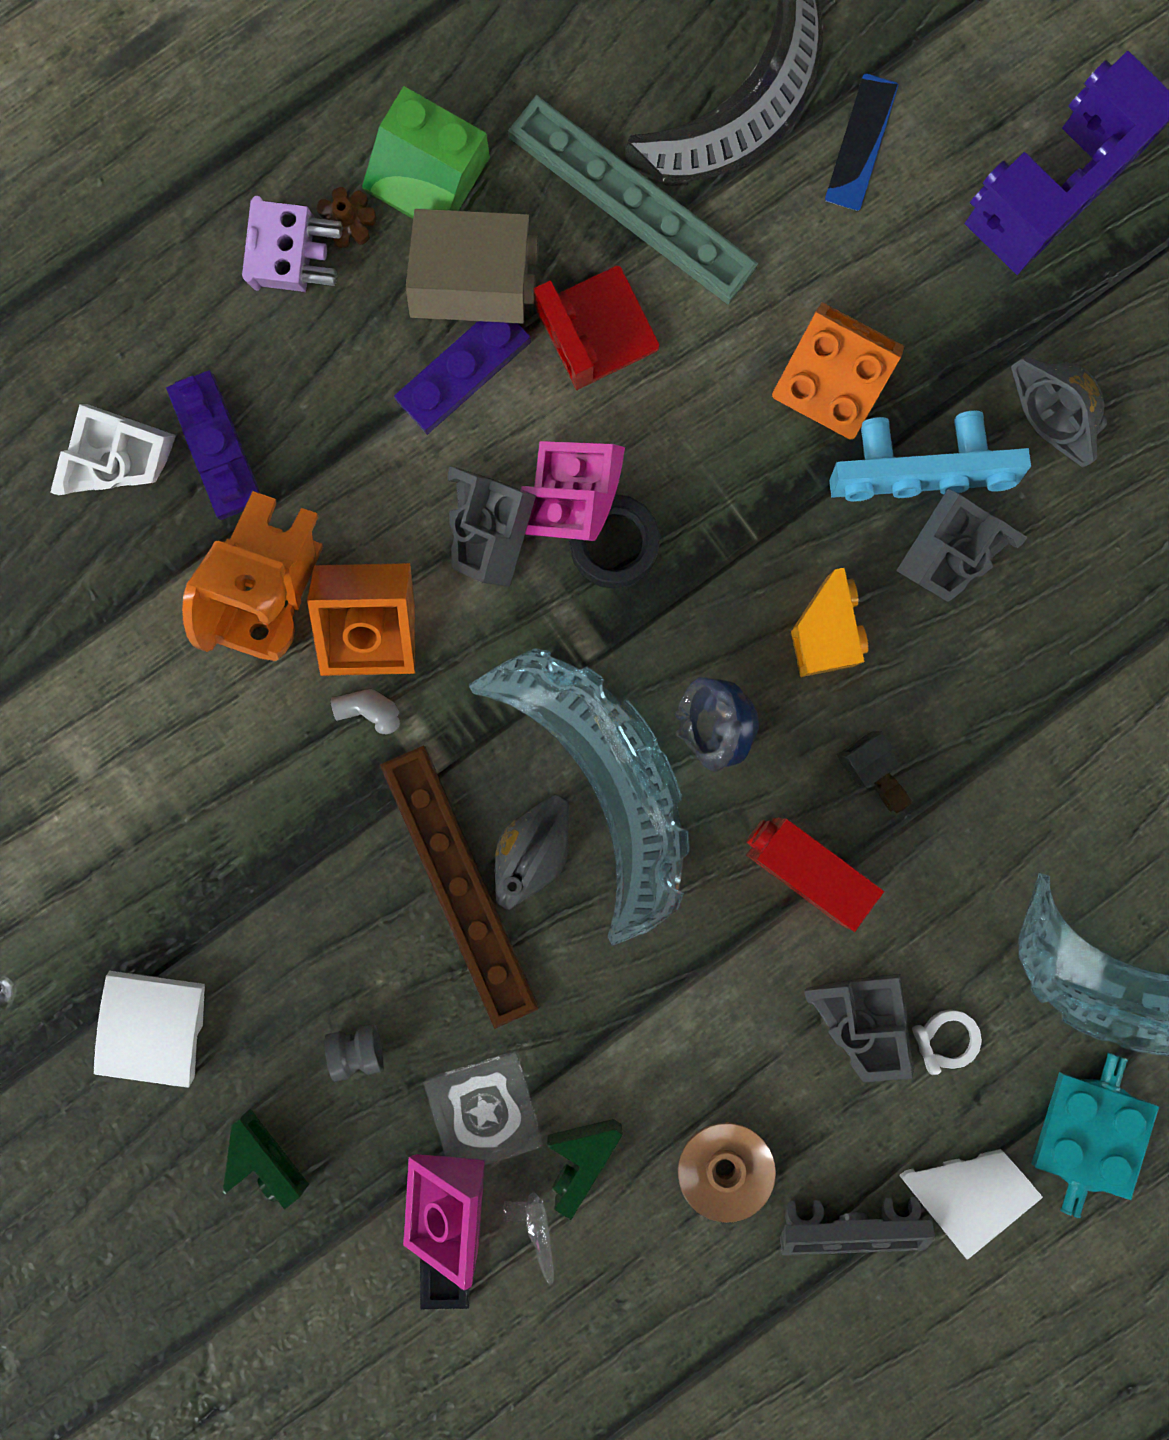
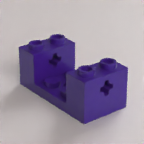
(1112, 122)

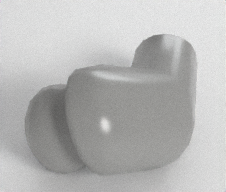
(369, 704)

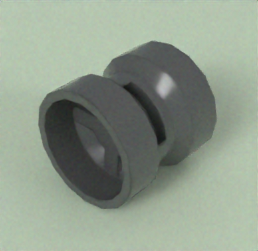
(350, 1053)

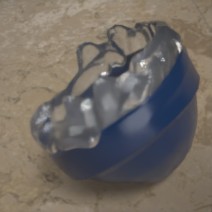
(717, 722)

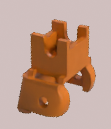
(257, 557)

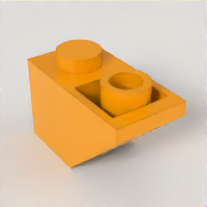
(827, 630)

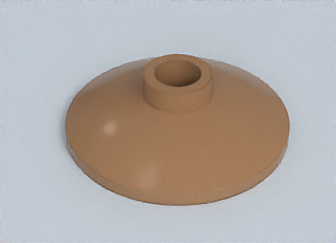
(731, 1195)

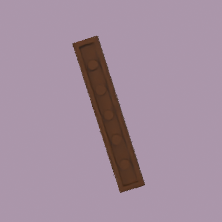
(459, 887)

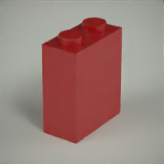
(813, 872)

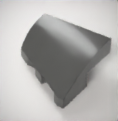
(487, 526)
(869, 1023)

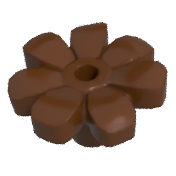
(351, 213)

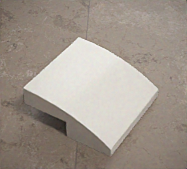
(149, 1029)

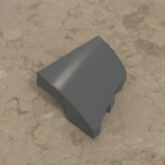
(956, 546)

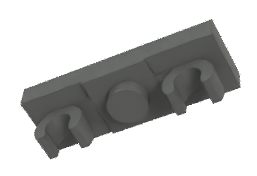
(856, 1232)

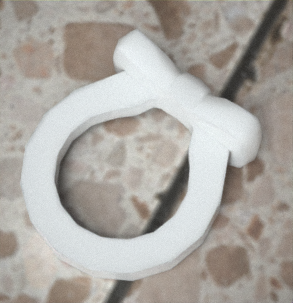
(925, 1034)

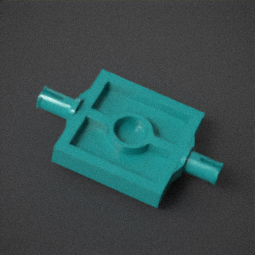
(1095, 1135)

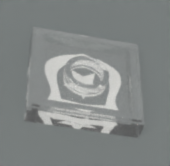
(484, 1110)

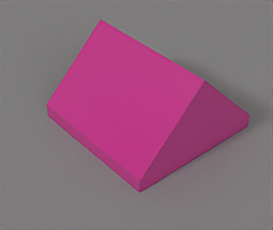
(445, 1214)

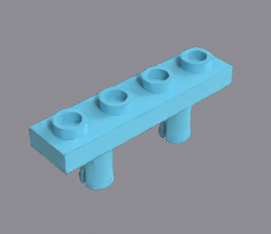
(910, 476)

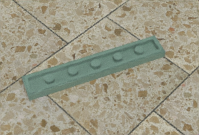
(632, 199)

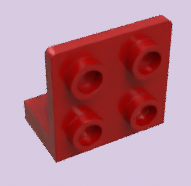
(595, 326)

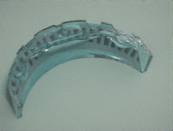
(624, 770)
(1088, 986)

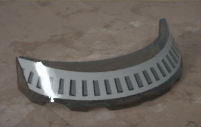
(751, 117)

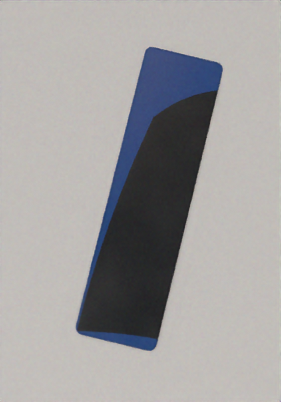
(861, 142)

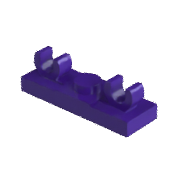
(213, 443)

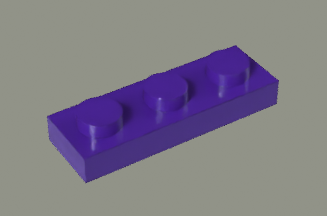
(460, 371)

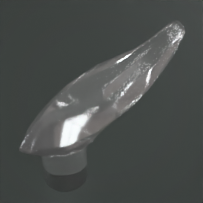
(537, 1226)

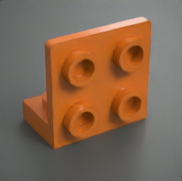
(837, 371)

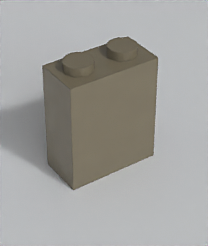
(470, 266)

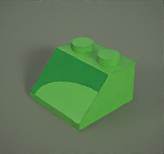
(424, 157)

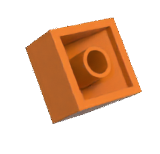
(363, 619)

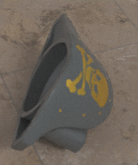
(1062, 406)
(531, 852)

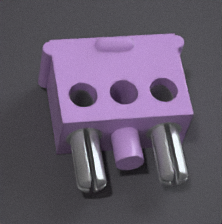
(270, 236)

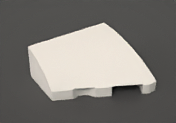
(110, 453)
(973, 1197)

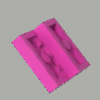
(574, 489)

